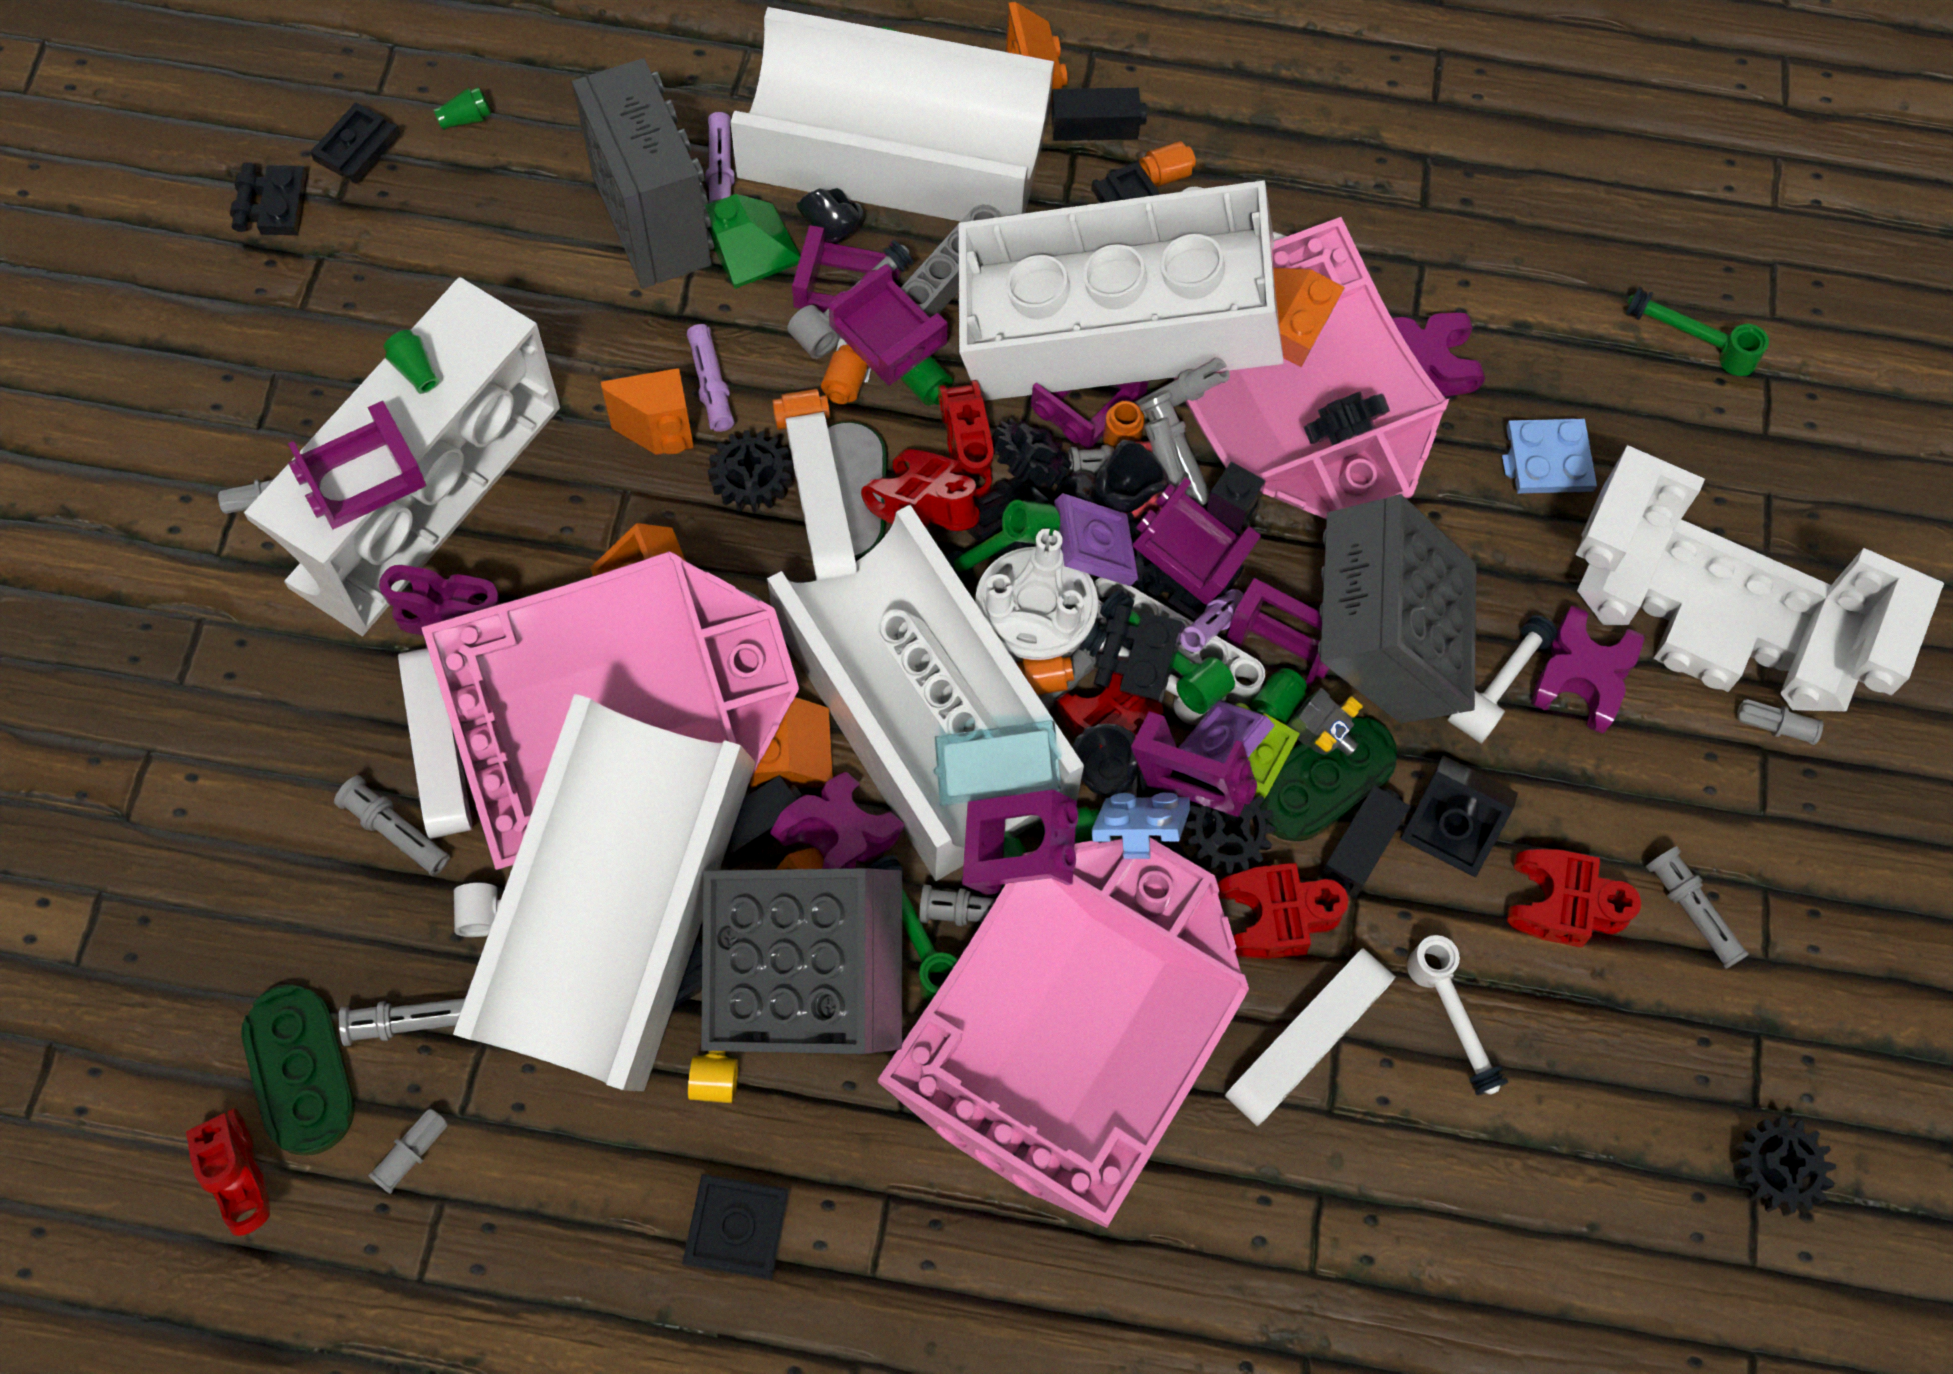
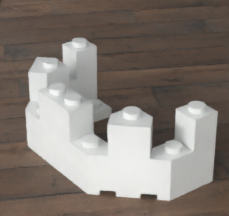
(1741, 604)

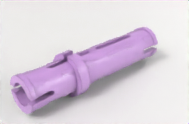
(719, 132)
(712, 390)
(1217, 617)

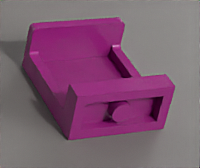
(886, 325)
(1192, 543)

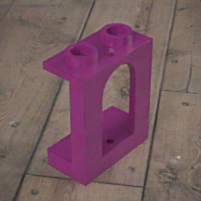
(818, 253)
(1075, 427)
(317, 462)
(1249, 618)
(1159, 756)
(984, 841)

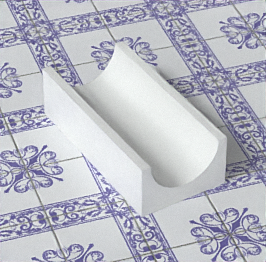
(893, 117)
(1118, 291)
(461, 433)
(881, 714)
(606, 895)

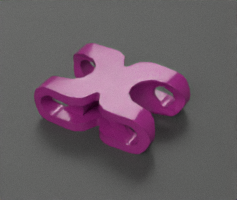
(1432, 346)
(433, 597)
(1588, 669)
(837, 826)

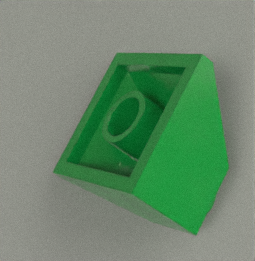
(750, 239)

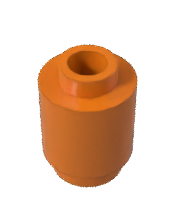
(1168, 163)
(844, 375)
(799, 404)
(1123, 422)
(1047, 675)

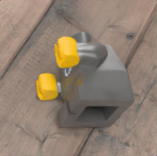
(1326, 724)

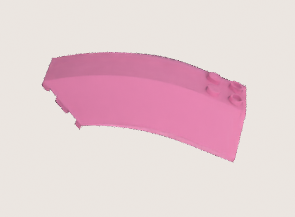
(1263, 410)
(637, 640)
(1076, 1025)

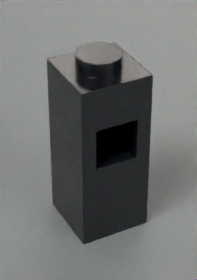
(1097, 114)
(1236, 498)
(756, 821)
(1365, 840)

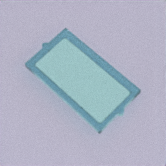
(997, 762)

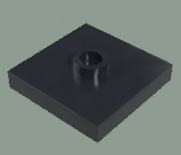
(736, 1227)

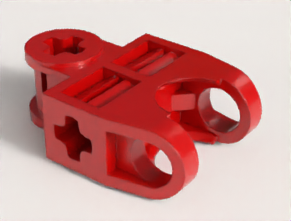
(968, 431)
(930, 486)
(1108, 707)
(1573, 898)
(1284, 909)
(227, 1169)

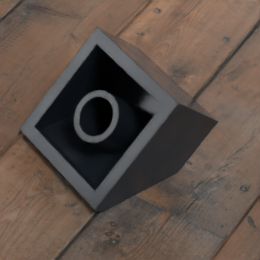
(1459, 816)

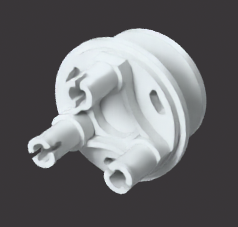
(1037, 601)

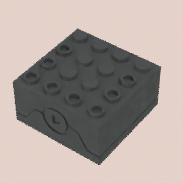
(644, 172)
(1398, 610)
(802, 961)

